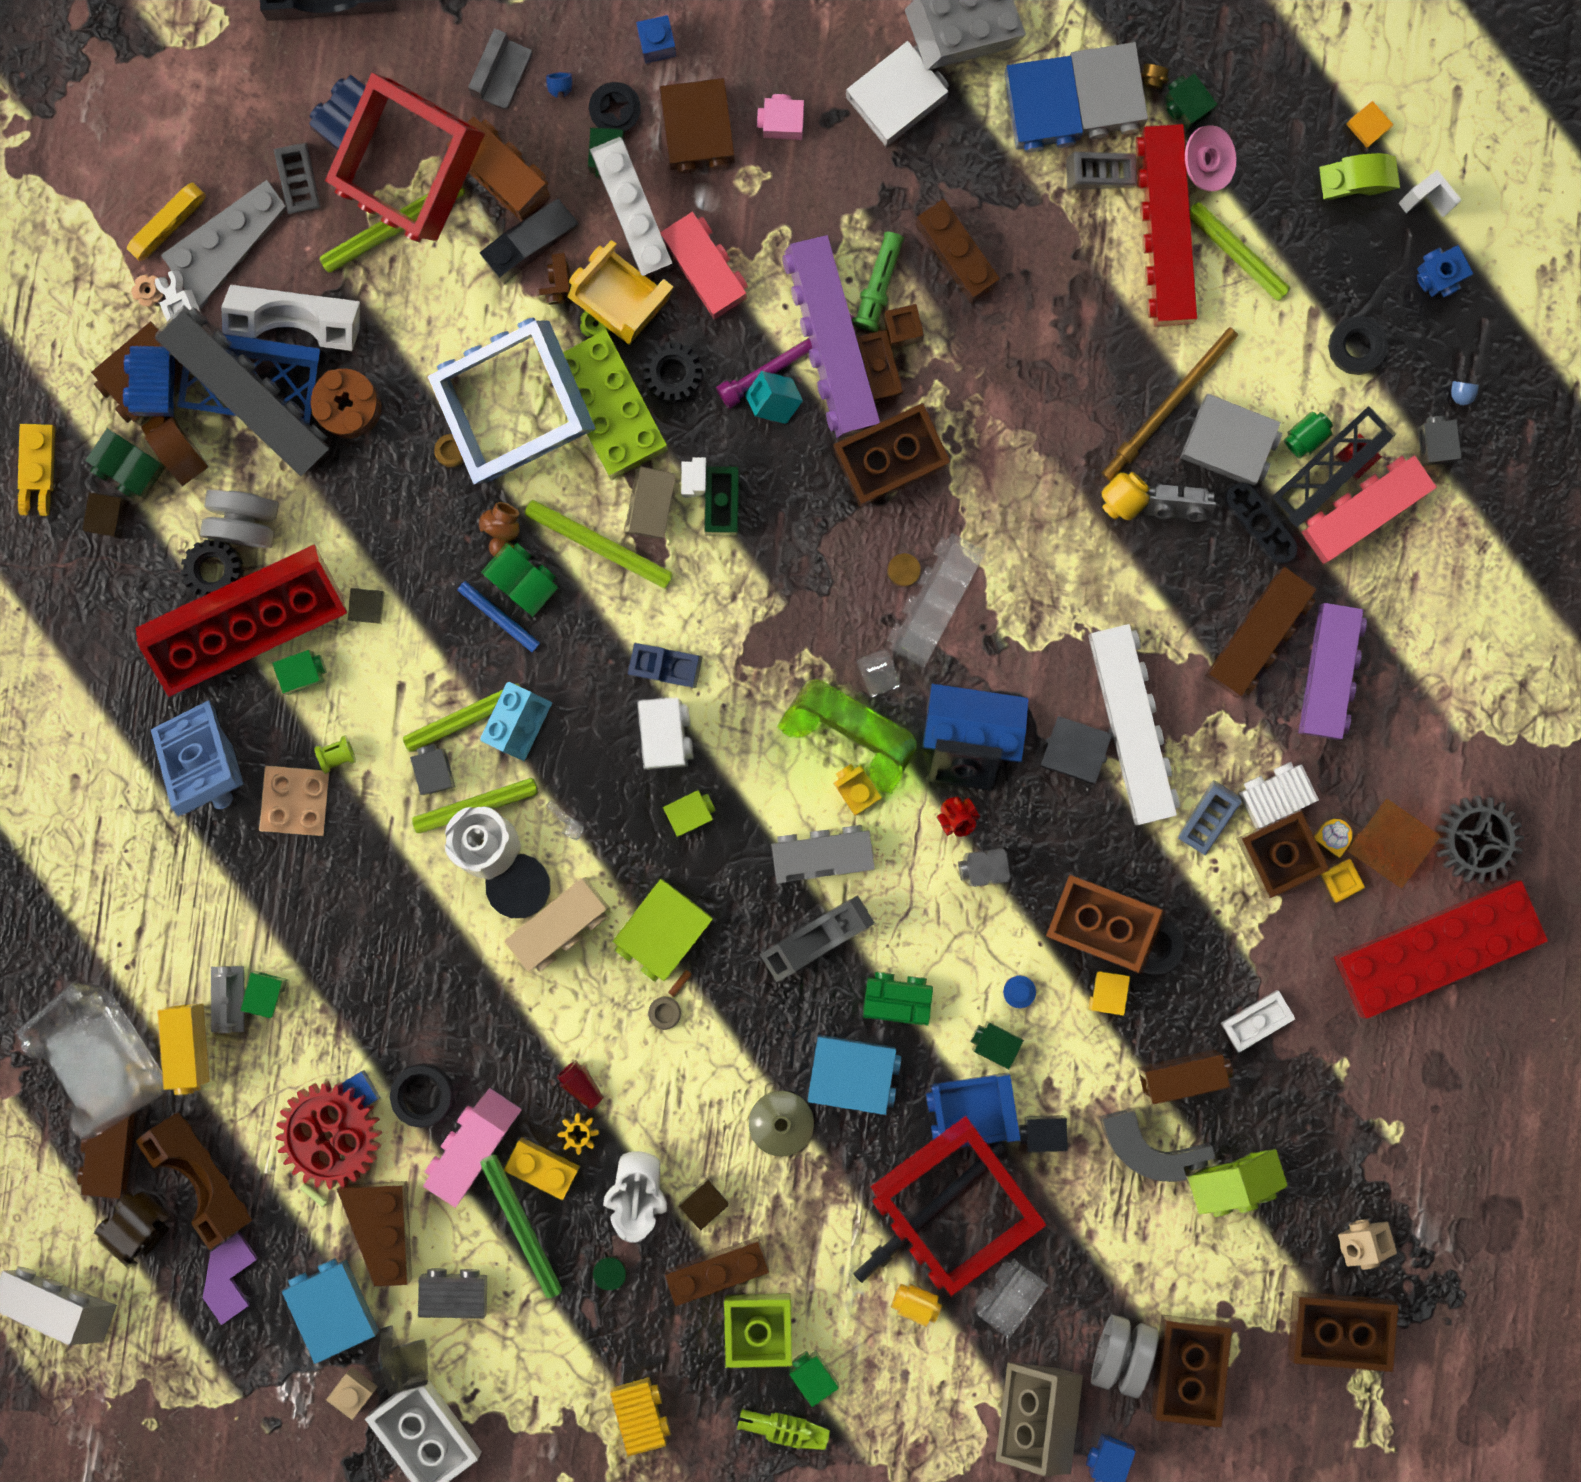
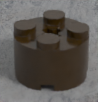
(133, 1228)

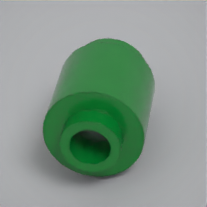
(1308, 434)

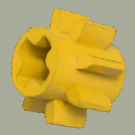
(571, 1139)

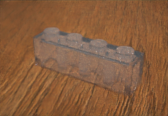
(937, 600)

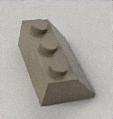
(1039, 1419)

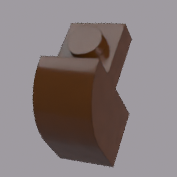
(174, 448)

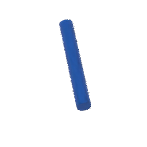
(498, 616)

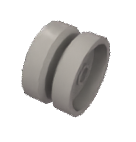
(239, 518)
(1124, 1356)

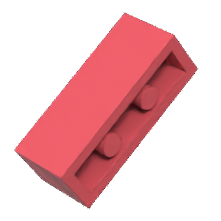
(704, 264)

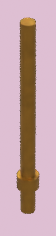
(1129, 451)

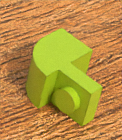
(1360, 174)

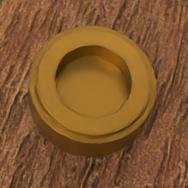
(448, 452)
(903, 570)

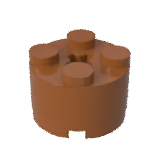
(338, 386)

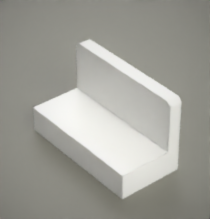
(1436, 190)

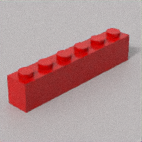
(1167, 225)

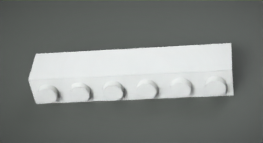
(1132, 724)

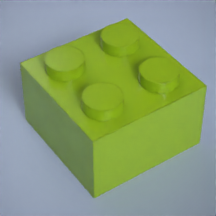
(758, 1330)

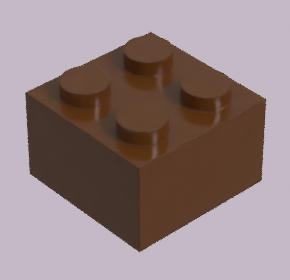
(1282, 854)

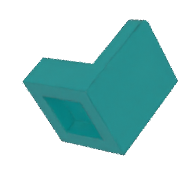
(773, 397)

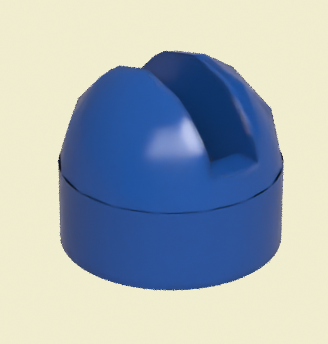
(559, 82)

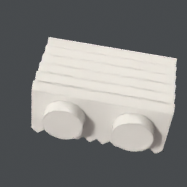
(1278, 795)

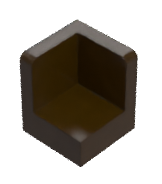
(105, 515)
(703, 1203)

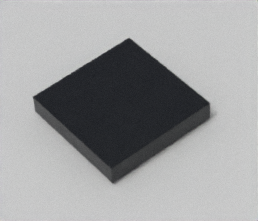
(965, 764)

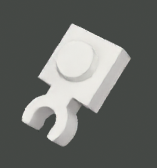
(174, 294)

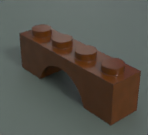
(176, 1147)

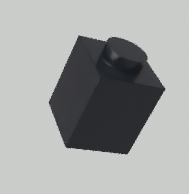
(1044, 1133)

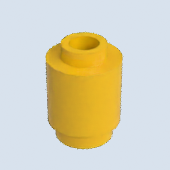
(916, 1304)

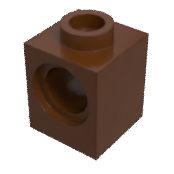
(903, 326)

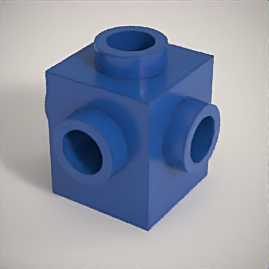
(1443, 271)

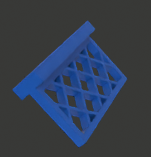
(265, 351)

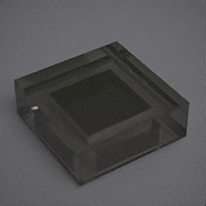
(366, 606)

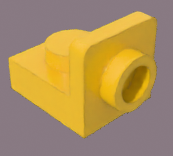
(856, 788)

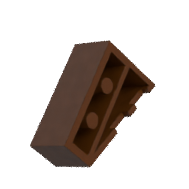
(381, 1228)

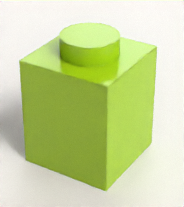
(689, 812)

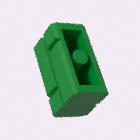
(898, 1000)

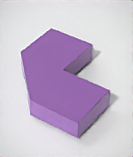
(220, 1289)

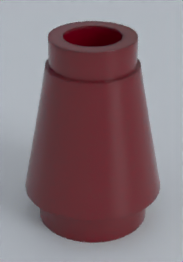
(580, 1084)

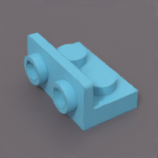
(515, 721)

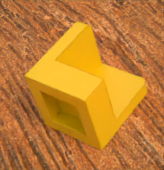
(1109, 993)

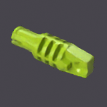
(785, 1430)

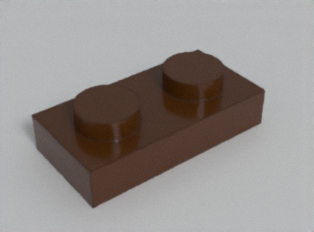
(879, 365)

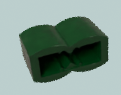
(125, 464)

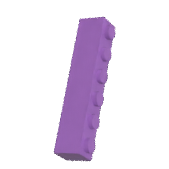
(832, 336)

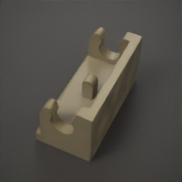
(649, 503)

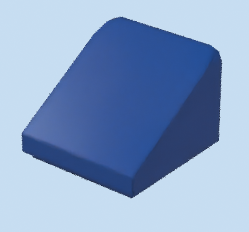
(362, 1086)

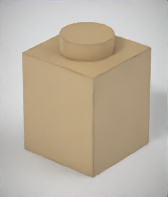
(351, 1393)

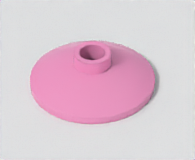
(1210, 158)

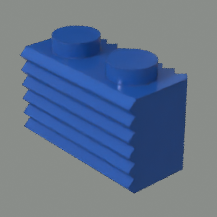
(150, 381)

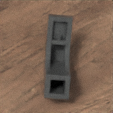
(817, 938)
(1128, 1144)

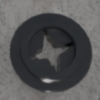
(621, 94)

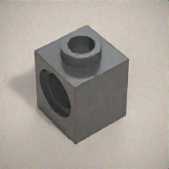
(1439, 441)
(432, 770)

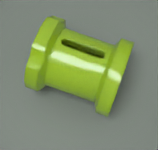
(335, 754)

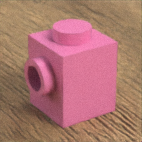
(781, 117)

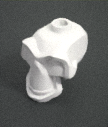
(636, 1196)

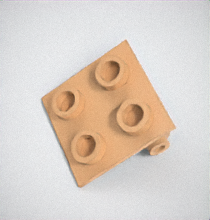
(294, 801)

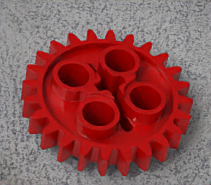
(305, 1150)

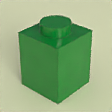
(299, 671)
(813, 1377)

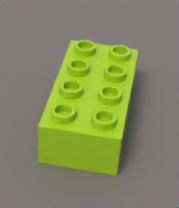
(623, 424)

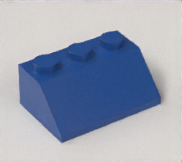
(977, 719)

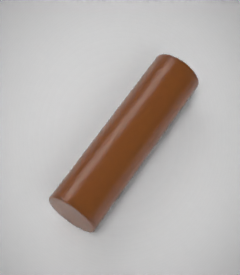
(680, 983)

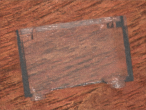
(93, 1057)

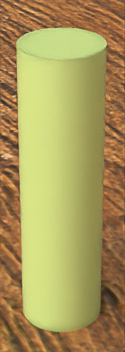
(313, 1194)

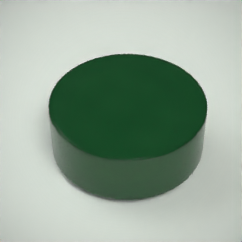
(609, 1273)

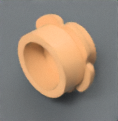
(139, 294)

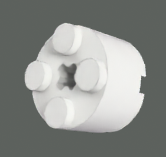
(495, 853)

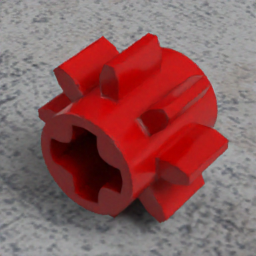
(958, 816)

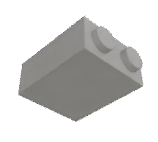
(1109, 90)
(1231, 440)

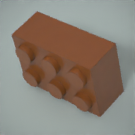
(506, 175)
(1106, 924)

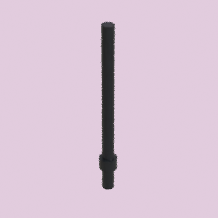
(882, 1255)

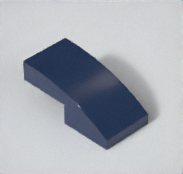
(665, 665)

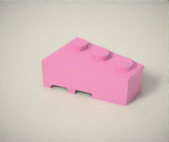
(476, 1139)

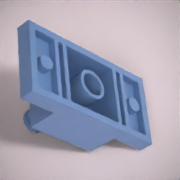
(196, 760)

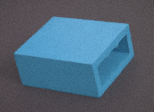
(853, 1075)
(329, 1310)

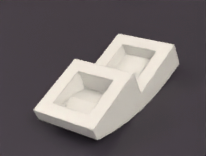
(693, 478)

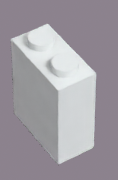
(897, 93)

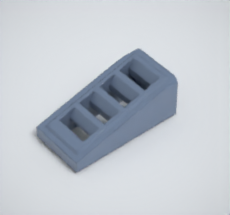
(1207, 800)

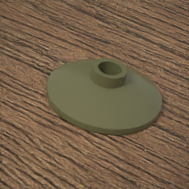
(781, 1106)

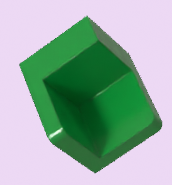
(262, 994)

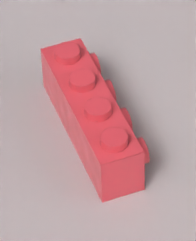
(1368, 509)

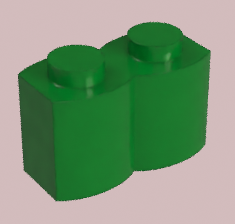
(520, 579)

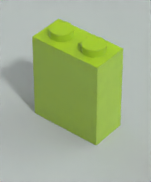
(661, 931)

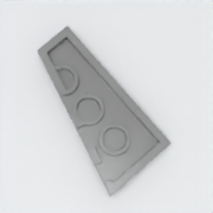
(224, 241)

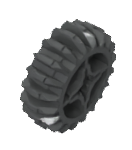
(1475, 853)

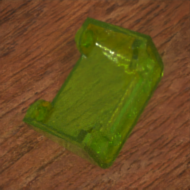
(854, 720)

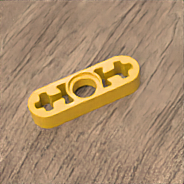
(166, 221)

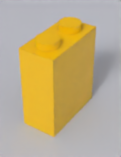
(183, 1048)

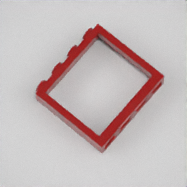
(449, 176)
(922, 1162)

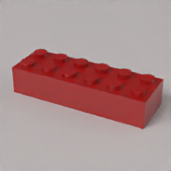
(240, 620)
(1440, 948)

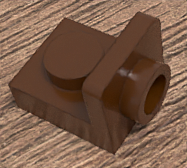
(558, 274)

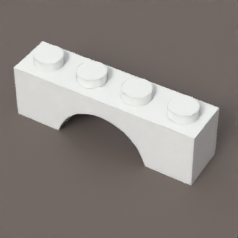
(631, 206)
(256, 310)

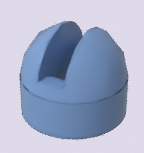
(1464, 392)

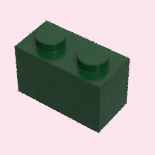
(721, 501)

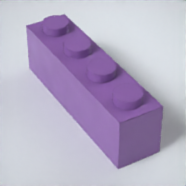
(1331, 671)

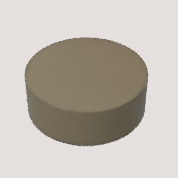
(664, 1012)

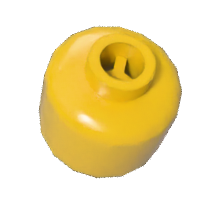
(1125, 496)

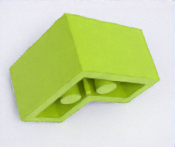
(1238, 1184)

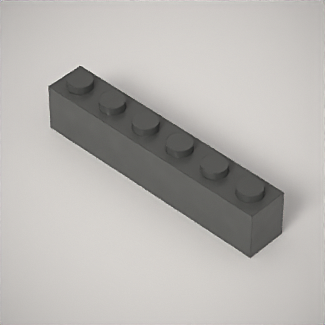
(242, 390)

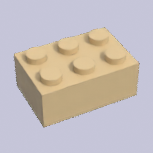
(558, 926)

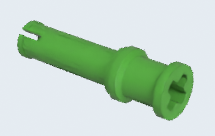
(875, 296)

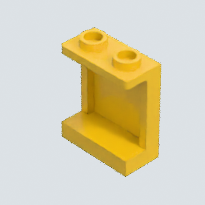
(617, 293)

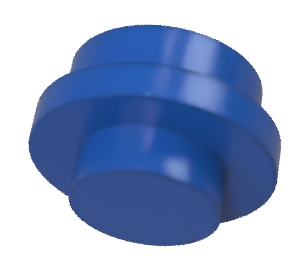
(1019, 991)

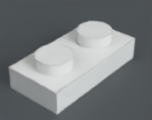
(1258, 1021)

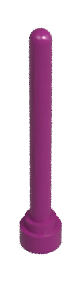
(733, 391)

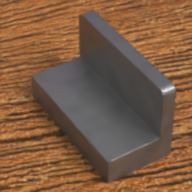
(499, 70)

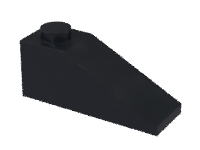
(528, 240)

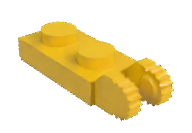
(36, 466)

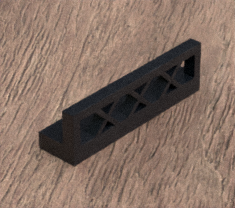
(1347, 470)

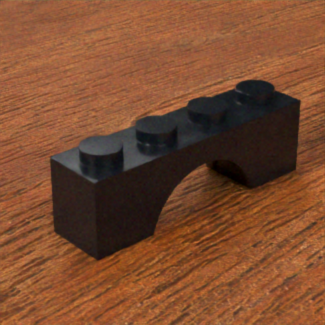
(299, 9)

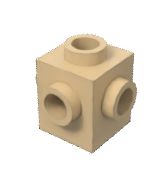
(1367, 1244)

